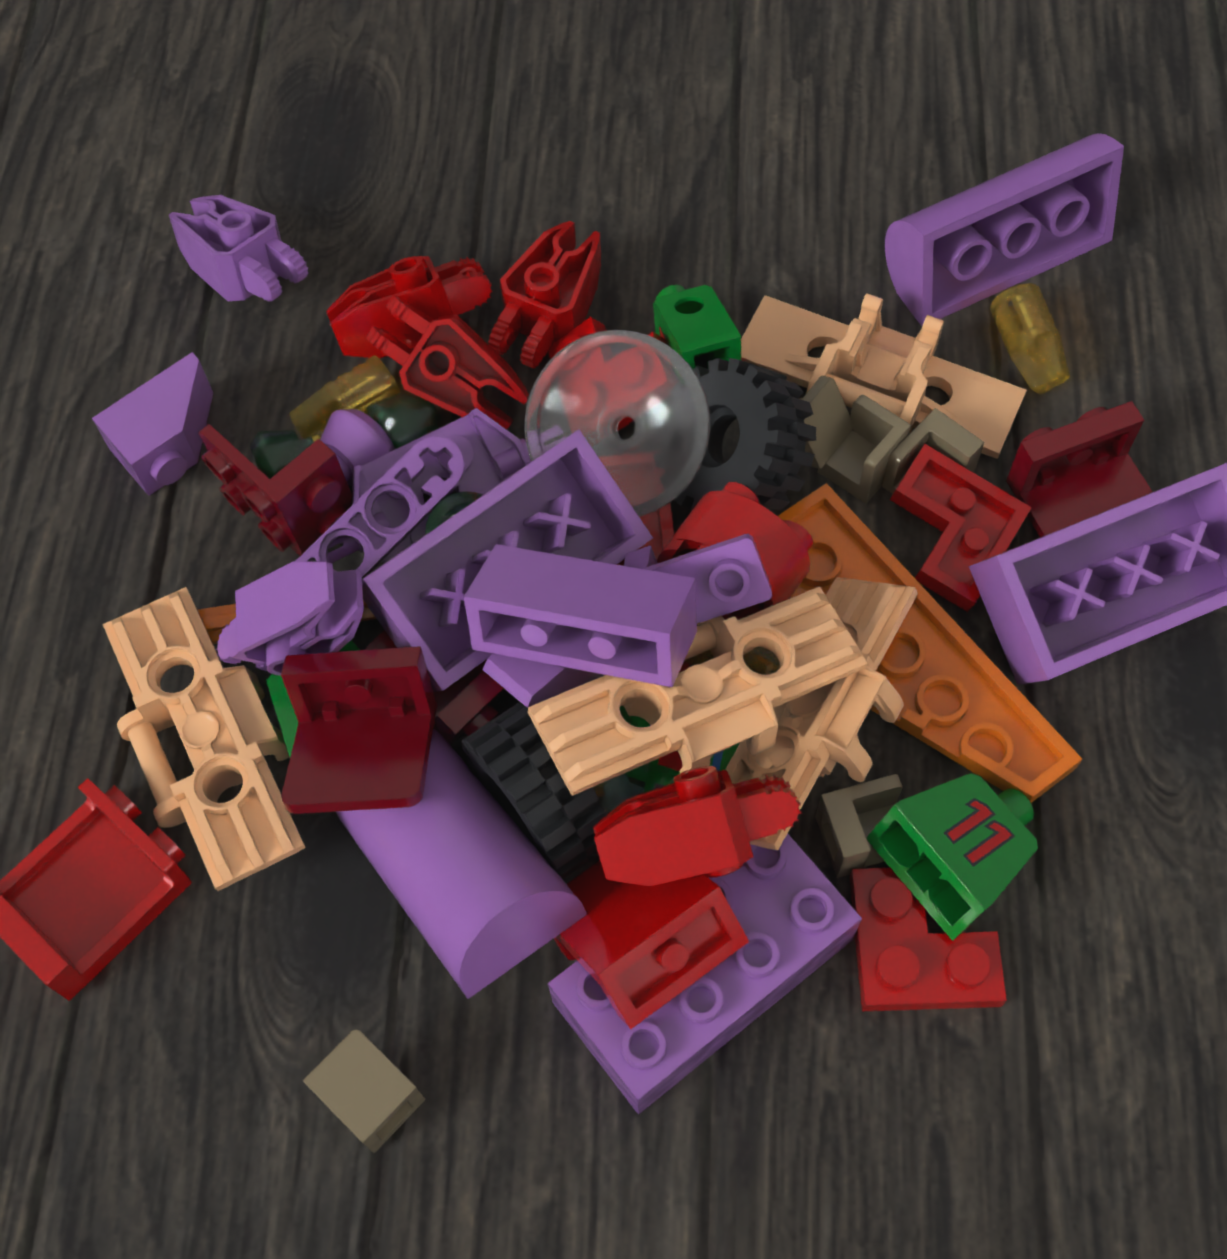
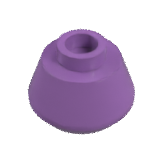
(355, 439)

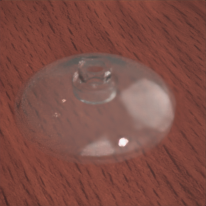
(618, 377)

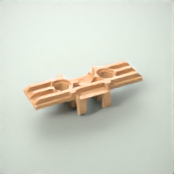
(880, 365)
(709, 702)
(824, 723)
(222, 733)

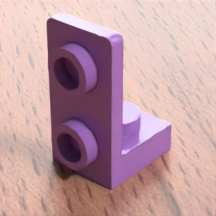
(725, 575)

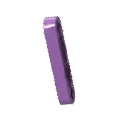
(359, 519)

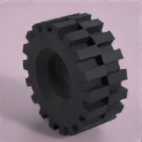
(770, 433)
(530, 789)

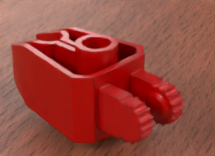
(433, 290)
(547, 292)
(448, 363)
(692, 827)

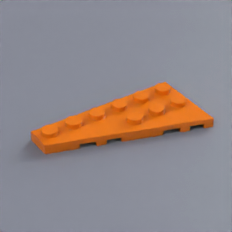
(946, 682)

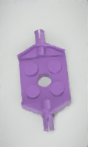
(489, 458)

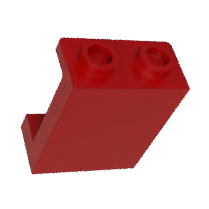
(88, 891)
(649, 939)

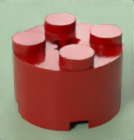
(737, 512)

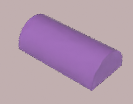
(1006, 228)
(465, 873)

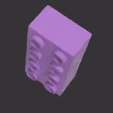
(551, 505)
(1109, 578)
(792, 929)

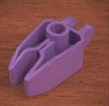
(236, 248)
(293, 613)

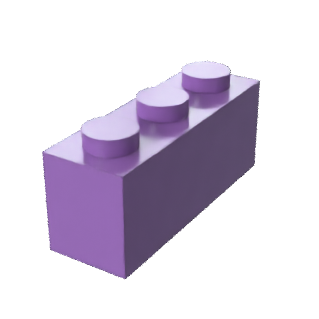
(582, 614)

